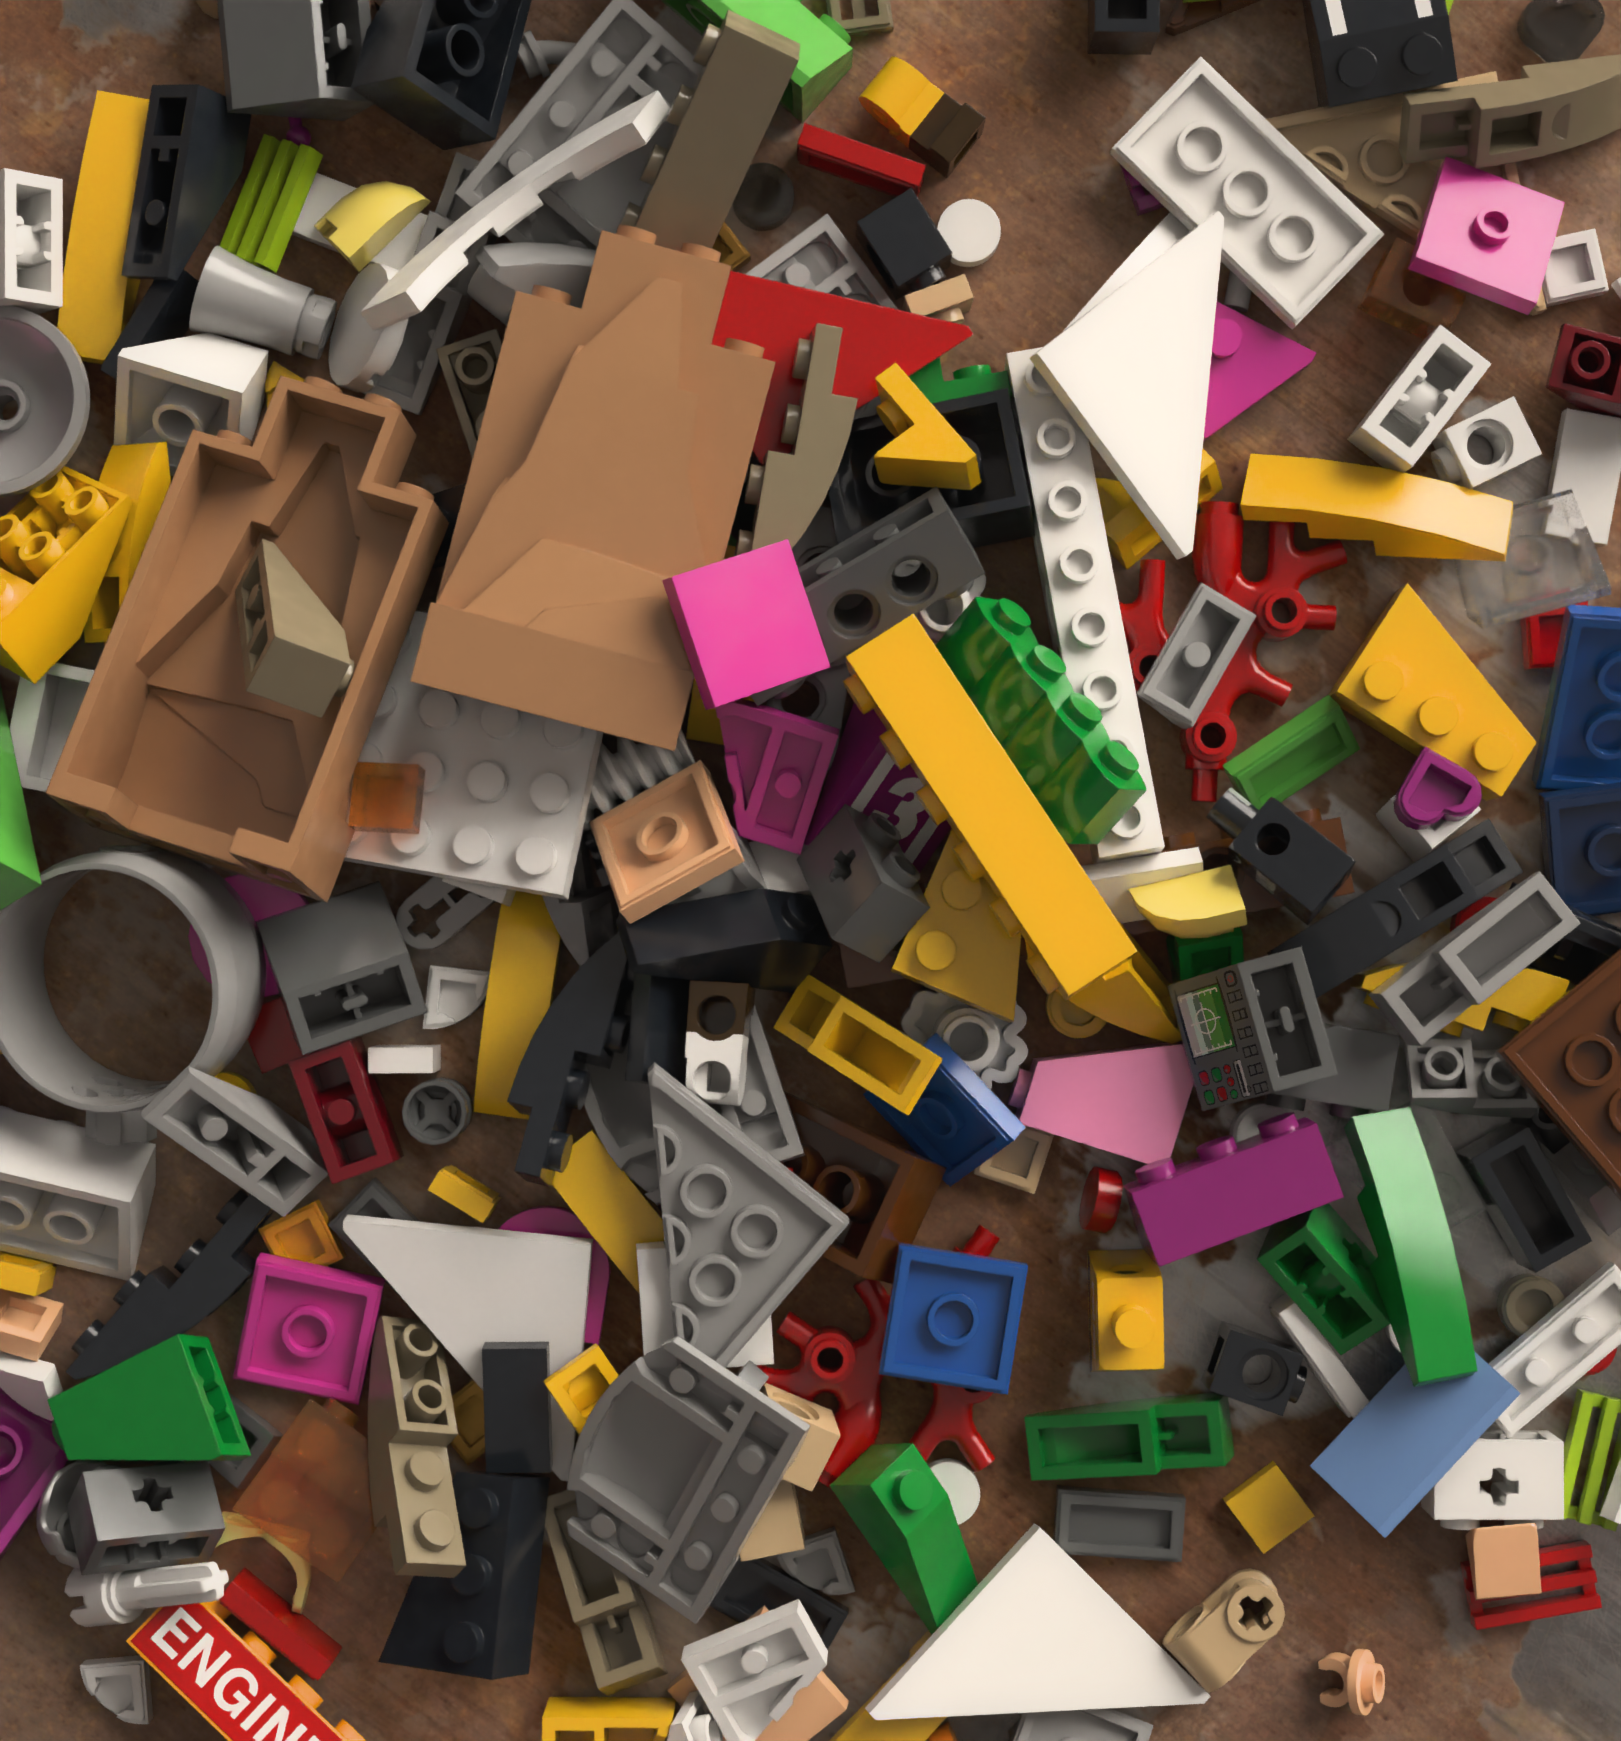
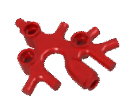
(1219, 566)
(857, 1381)

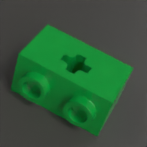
(1326, 1275)

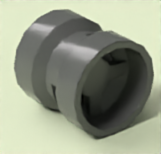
(429, 1117)

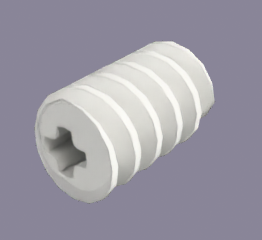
(632, 770)

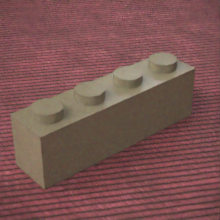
(714, 132)

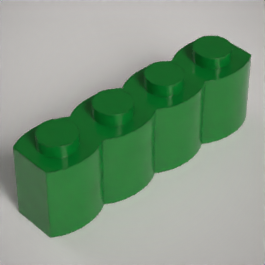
(1041, 721)

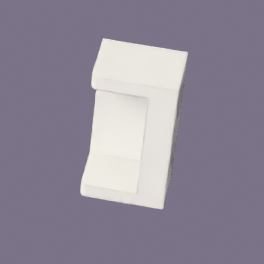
(44, 719)

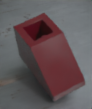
(1587, 370)

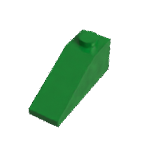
(909, 1527)

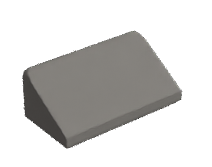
(1195, 656)

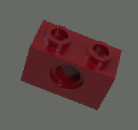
(346, 1110)

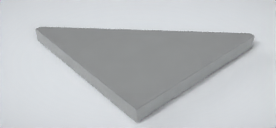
(732, 1222)

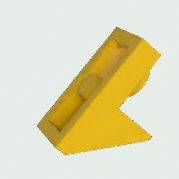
(925, 445)

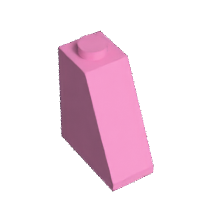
(1109, 1098)

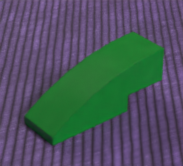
(1130, 1437)

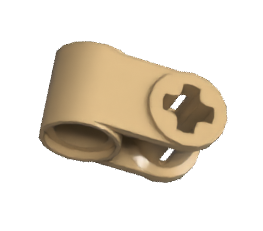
(1221, 1636)

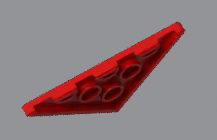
(871, 342)

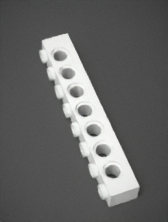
(1081, 585)

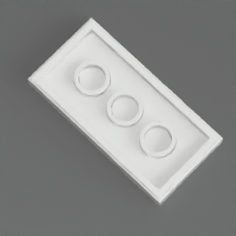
(1283, 219)

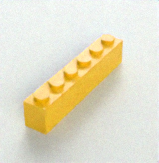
(989, 809)

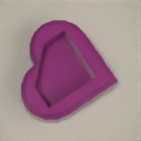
(1435, 791)

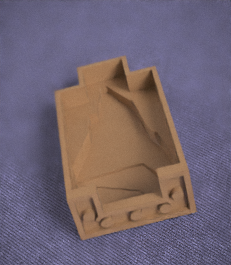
(591, 481)
(166, 729)

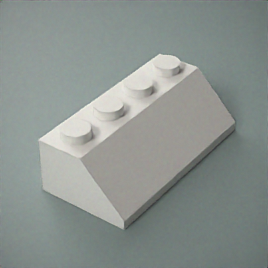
(72, 1196)

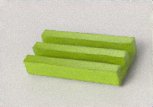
(262, 200)
(1573, 1448)

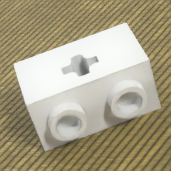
(31, 241)
(1419, 401)
(1530, 1485)

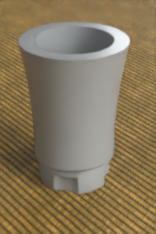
(260, 307)

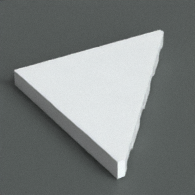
(1140, 379)
(488, 1288)
(1035, 1642)

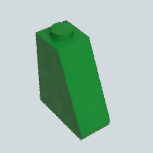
(152, 1408)

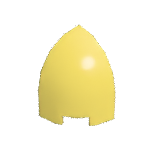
(370, 219)
(1193, 904)

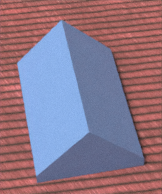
(1410, 1441)

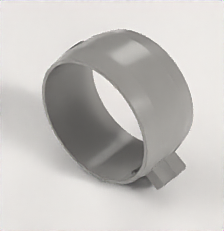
(42, 1048)

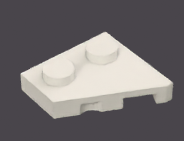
(756, 1669)

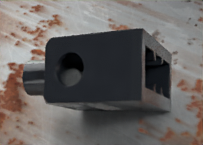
(1299, 877)

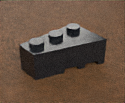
(486, 1613)

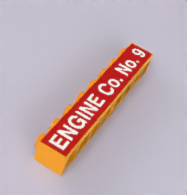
(231, 1677)

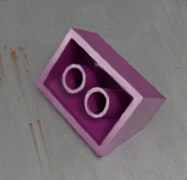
(1231, 1188)

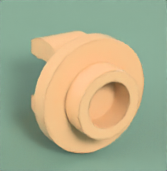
(1361, 1677)

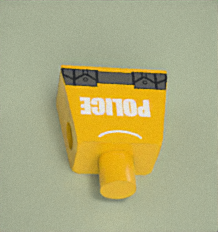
(1124, 1311)

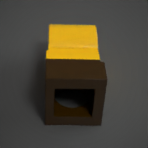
(922, 115)

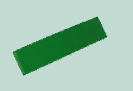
(1414, 1247)

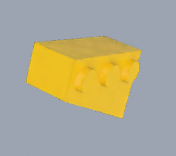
(1427, 693)

